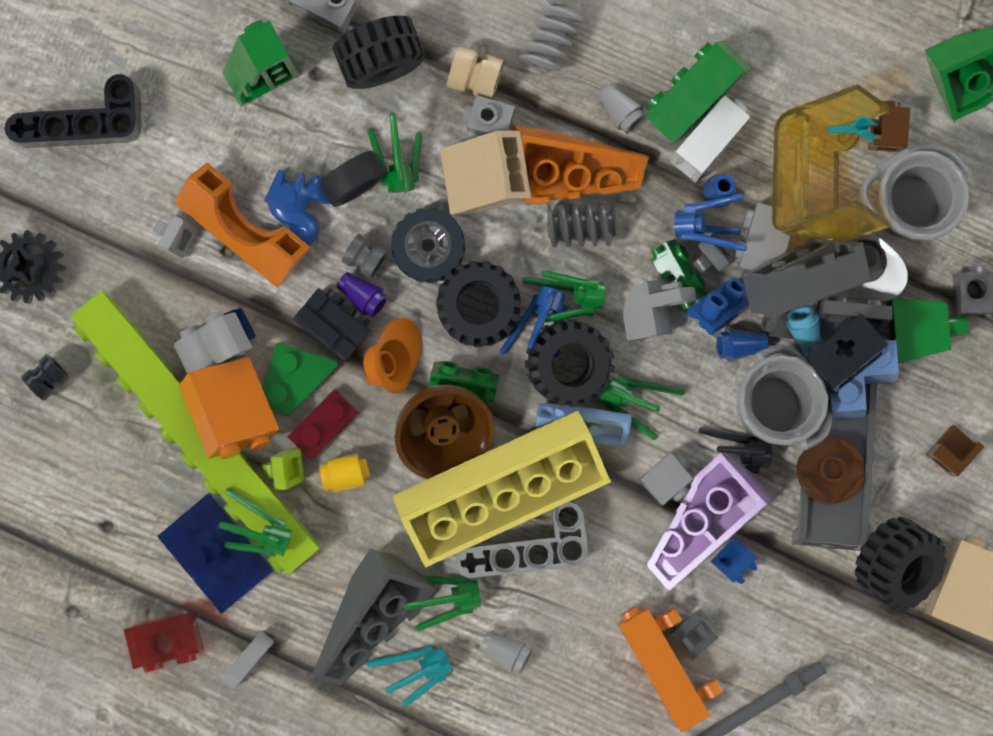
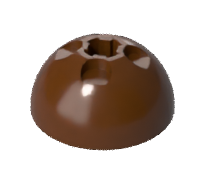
(436, 445)

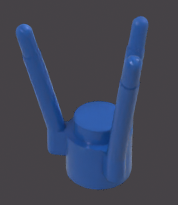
(691, 224)
(547, 303)

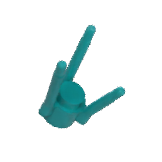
(432, 666)

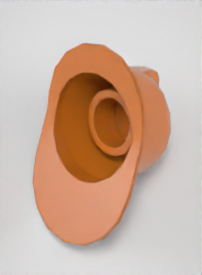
(394, 356)

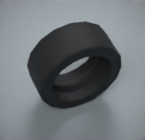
(353, 178)

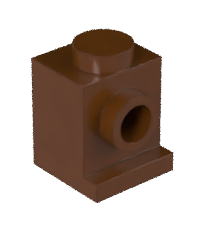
(891, 129)

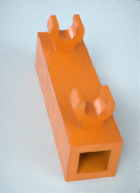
(663, 667)

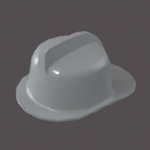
(885, 267)

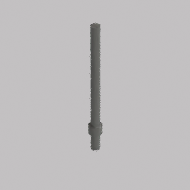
(793, 686)

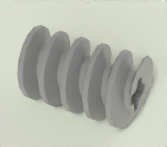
(550, 37)

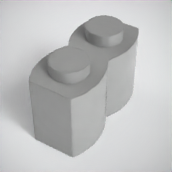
(212, 344)

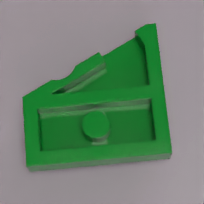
(294, 377)

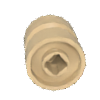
(475, 73)

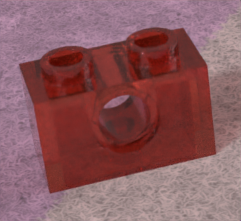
(143, 641)

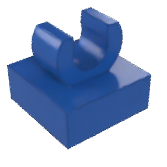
(734, 561)

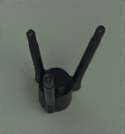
(752, 451)

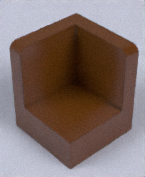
(954, 451)

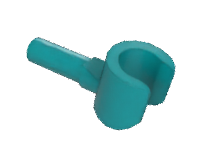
(858, 127)

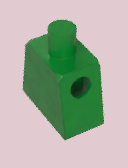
(923, 327)

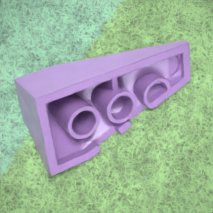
(714, 509)

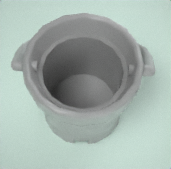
(920, 192)
(784, 399)

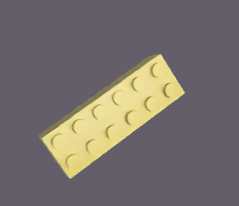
(501, 488)

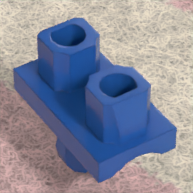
(720, 306)

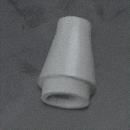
(621, 108)
(506, 652)

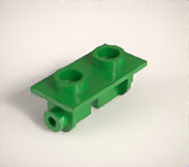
(675, 261)
(477, 380)

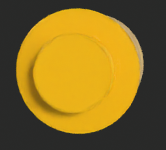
(344, 473)

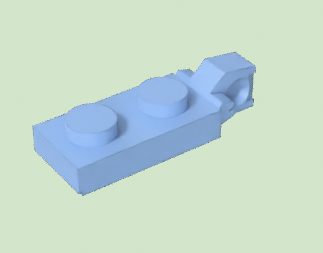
(604, 426)

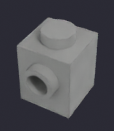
(487, 116)
(668, 479)

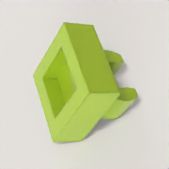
(285, 469)

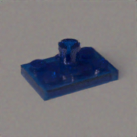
(199, 548)

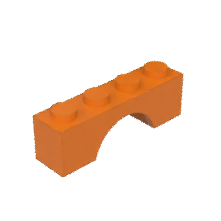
(210, 202)

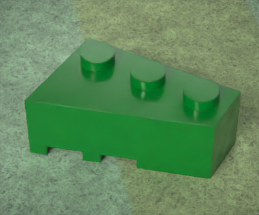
(258, 63)
(696, 90)

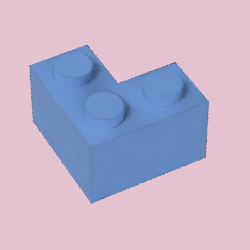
(851, 399)

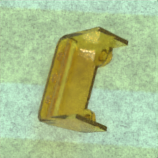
(809, 168)

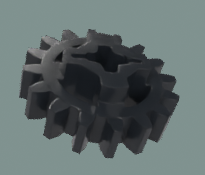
(41, 262)

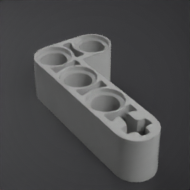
(521, 548)

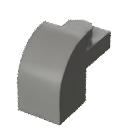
(647, 311)

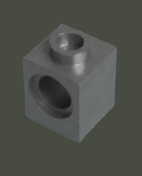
(962, 302)

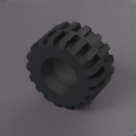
(378, 52)
(478, 274)
(596, 372)
(900, 564)

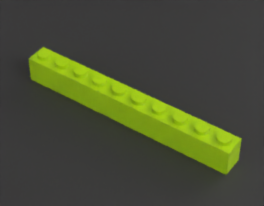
(157, 387)

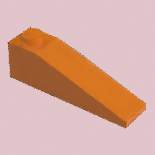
(574, 167)

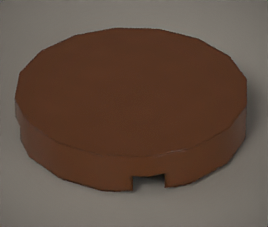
(831, 471)

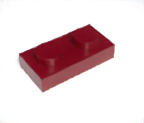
(323, 424)

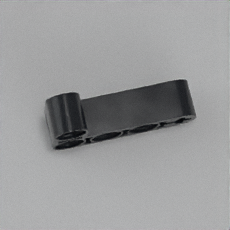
(75, 120)

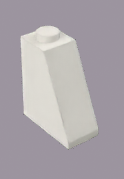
(710, 137)

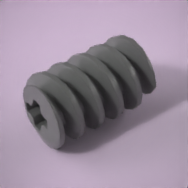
(581, 225)

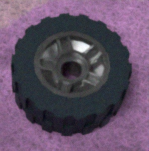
(410, 236)

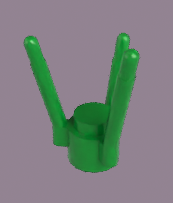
(399, 177)
(587, 293)
(619, 394)
(274, 538)
(465, 596)

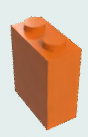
(228, 408)

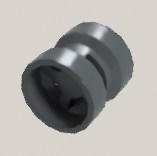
(362, 255)

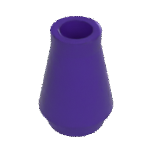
(364, 295)

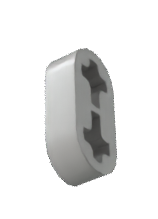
(247, 660)

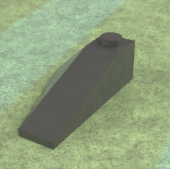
(370, 613)

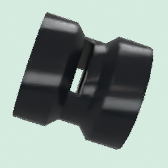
(45, 377)

